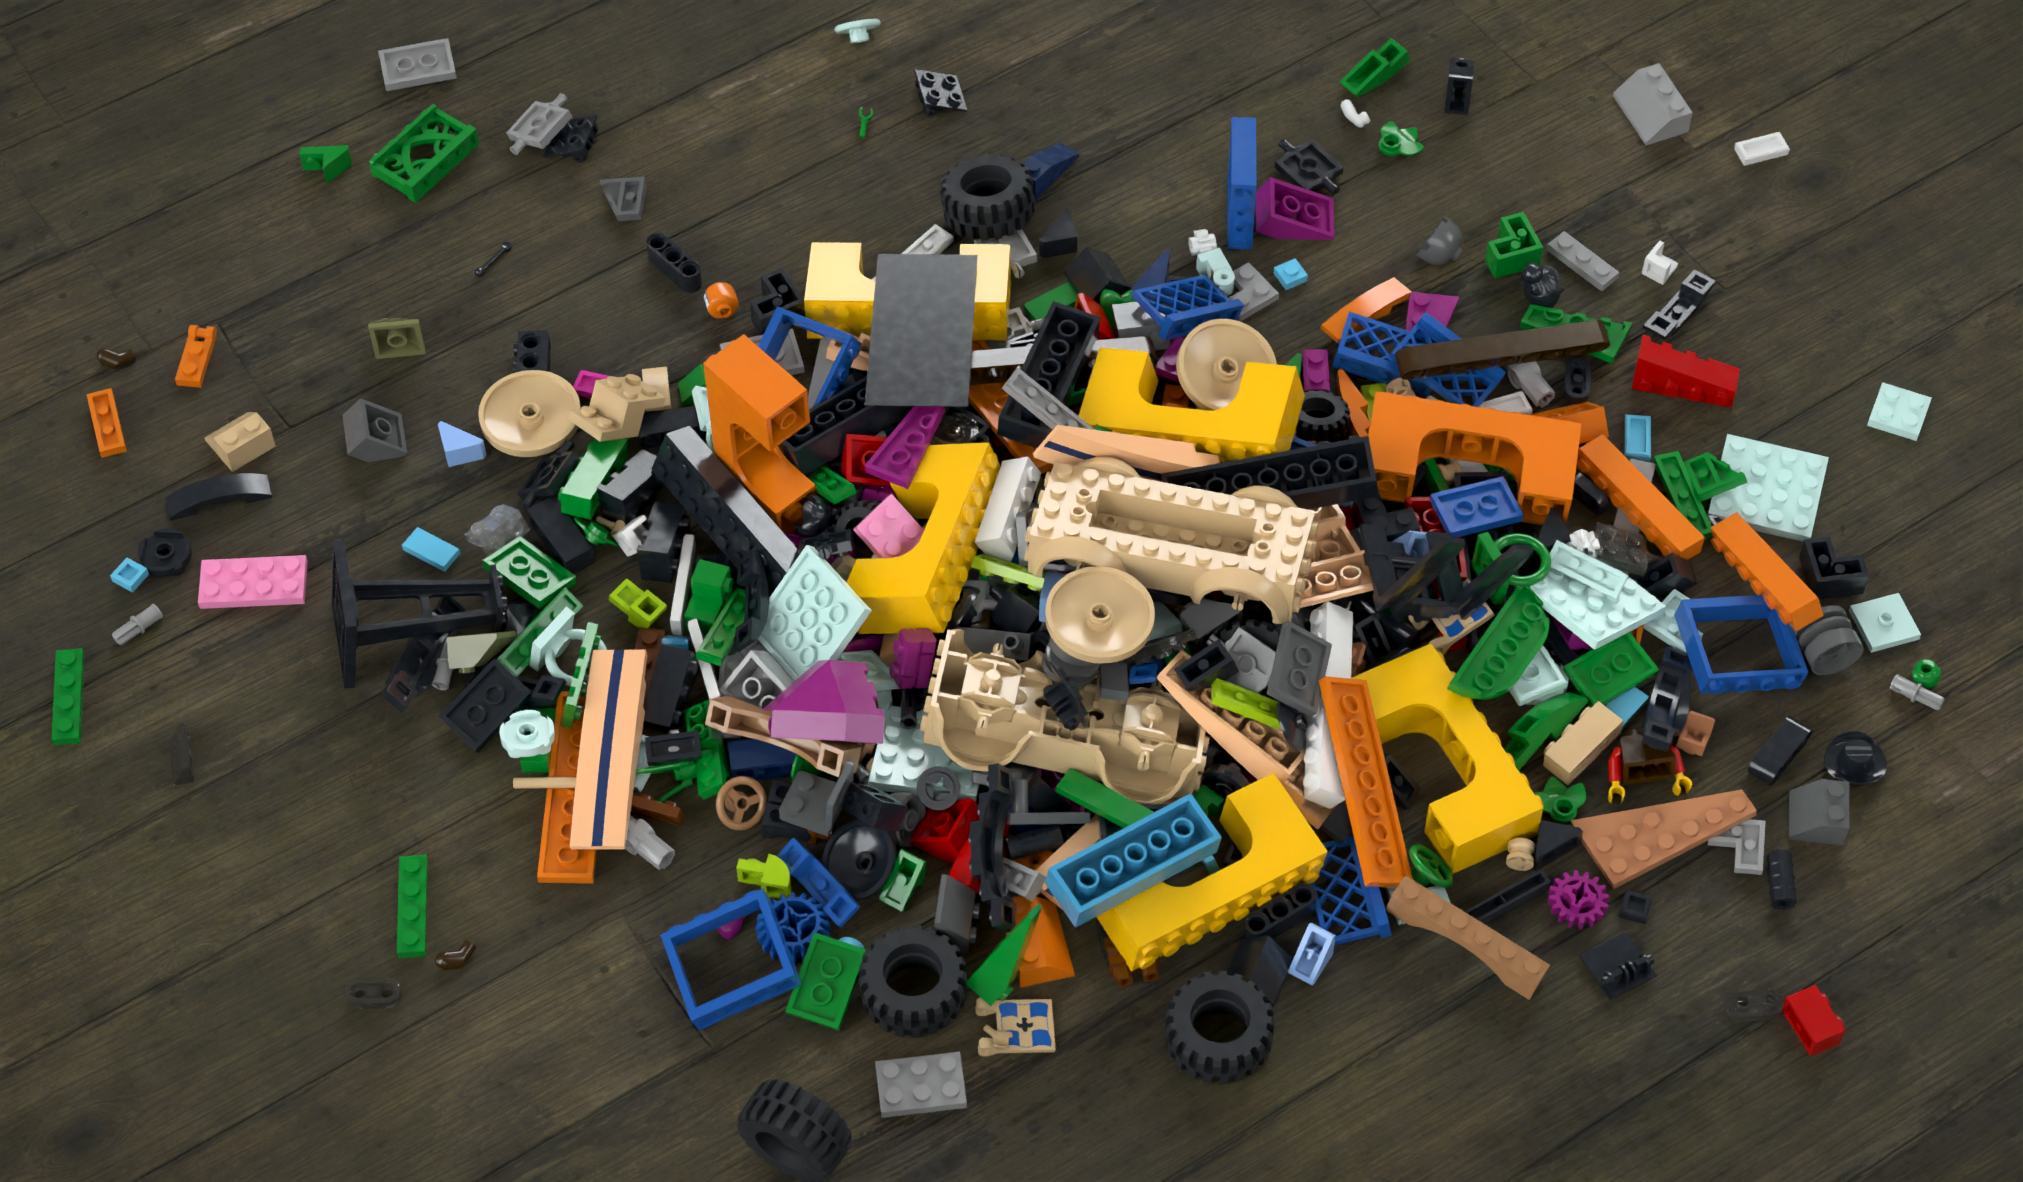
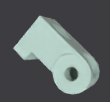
(1217, 269)

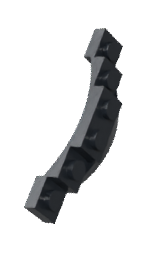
(417, 661)
(1669, 700)
(987, 847)

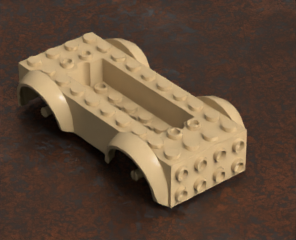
(1174, 534)
(995, 713)

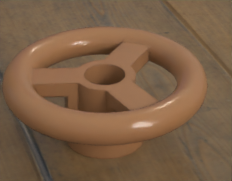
(732, 799)

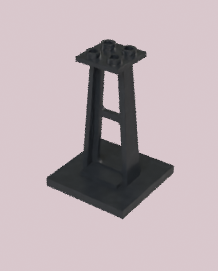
(352, 634)

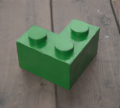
(1514, 248)
(711, 591)

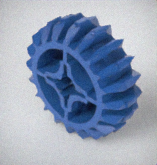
(803, 915)

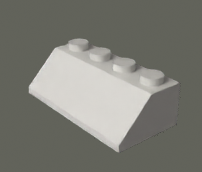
(1010, 495)

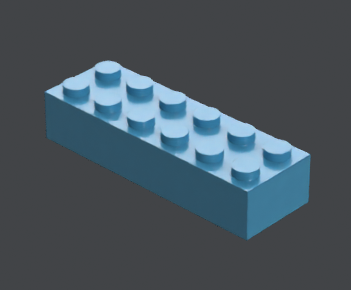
(1132, 860)

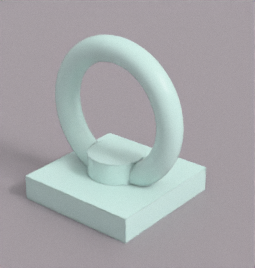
(554, 641)

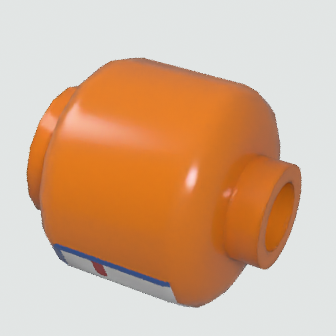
(721, 300)

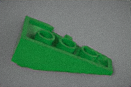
(1002, 965)

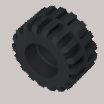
(1323, 417)
(850, 518)

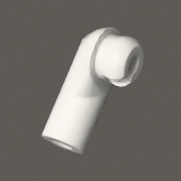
(1351, 114)

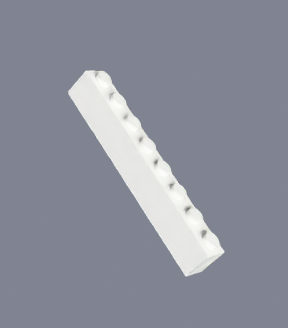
(1322, 776)

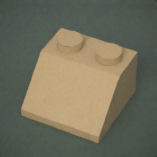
(241, 440)

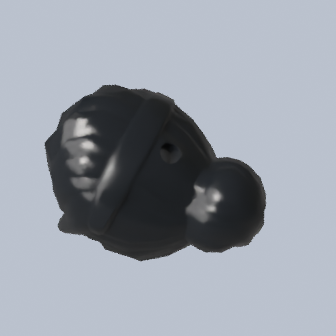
(1541, 285)
(816, 516)

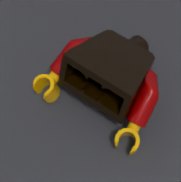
(1639, 763)

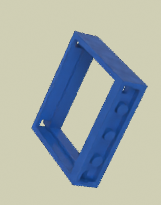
(1241, 183)
(778, 331)
(1739, 609)
(748, 995)

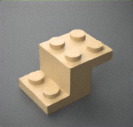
(616, 407)

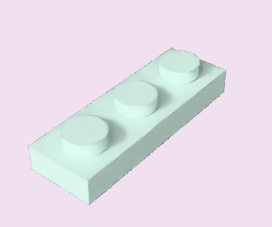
(1587, 570)

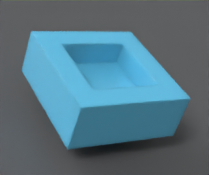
(1290, 274)
(129, 575)

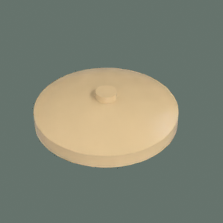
(1215, 359)
(528, 413)
(1099, 614)

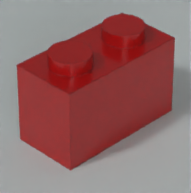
(1813, 1020)

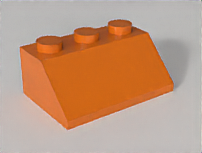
(1589, 414)
(1047, 950)

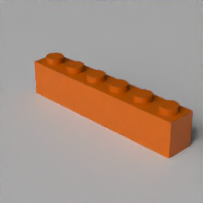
(1639, 499)
(1766, 572)

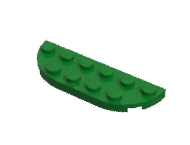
(1504, 648)

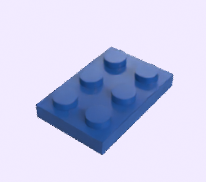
(1476, 507)

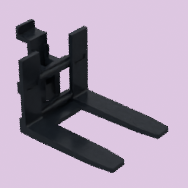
(1403, 580)

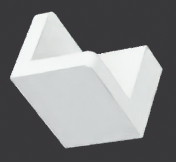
(1657, 265)
(631, 536)

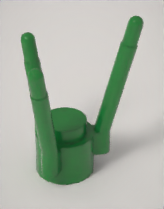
(681, 772)

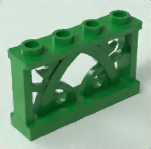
(419, 133)

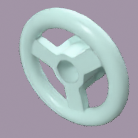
(858, 29)

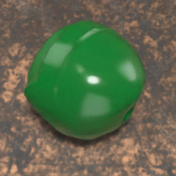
(1927, 673)

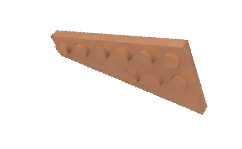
(1646, 837)

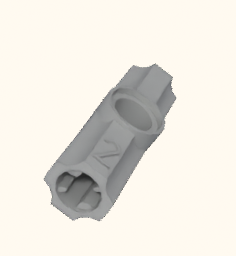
(1532, 383)
(643, 840)

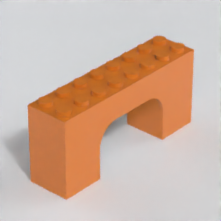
(751, 413)
(1532, 448)

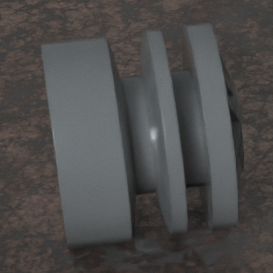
(1830, 642)
(1078, 671)

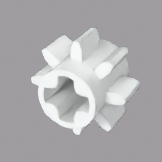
(1202, 242)
(1584, 542)

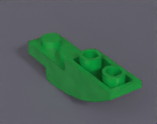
(1540, 722)
(714, 765)

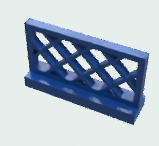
(1182, 323)
(1433, 332)
(1368, 366)
(1372, 898)

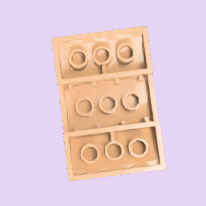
(1337, 563)

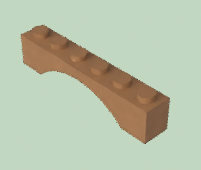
(750, 721)
(1425, 909)

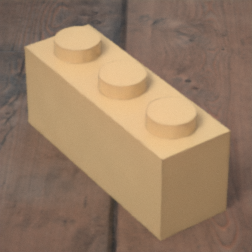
(1582, 742)

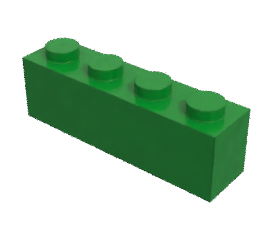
(594, 468)

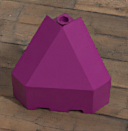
(829, 704)

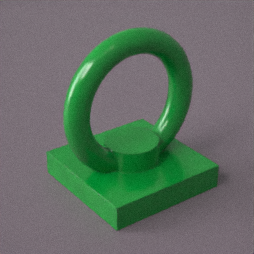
(1488, 551)

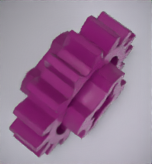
(1590, 906)

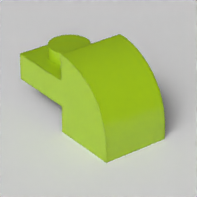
(640, 606)
(771, 876)

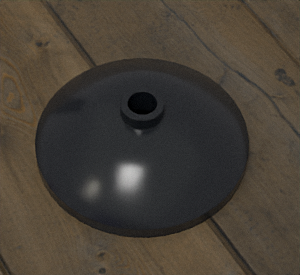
(852, 849)

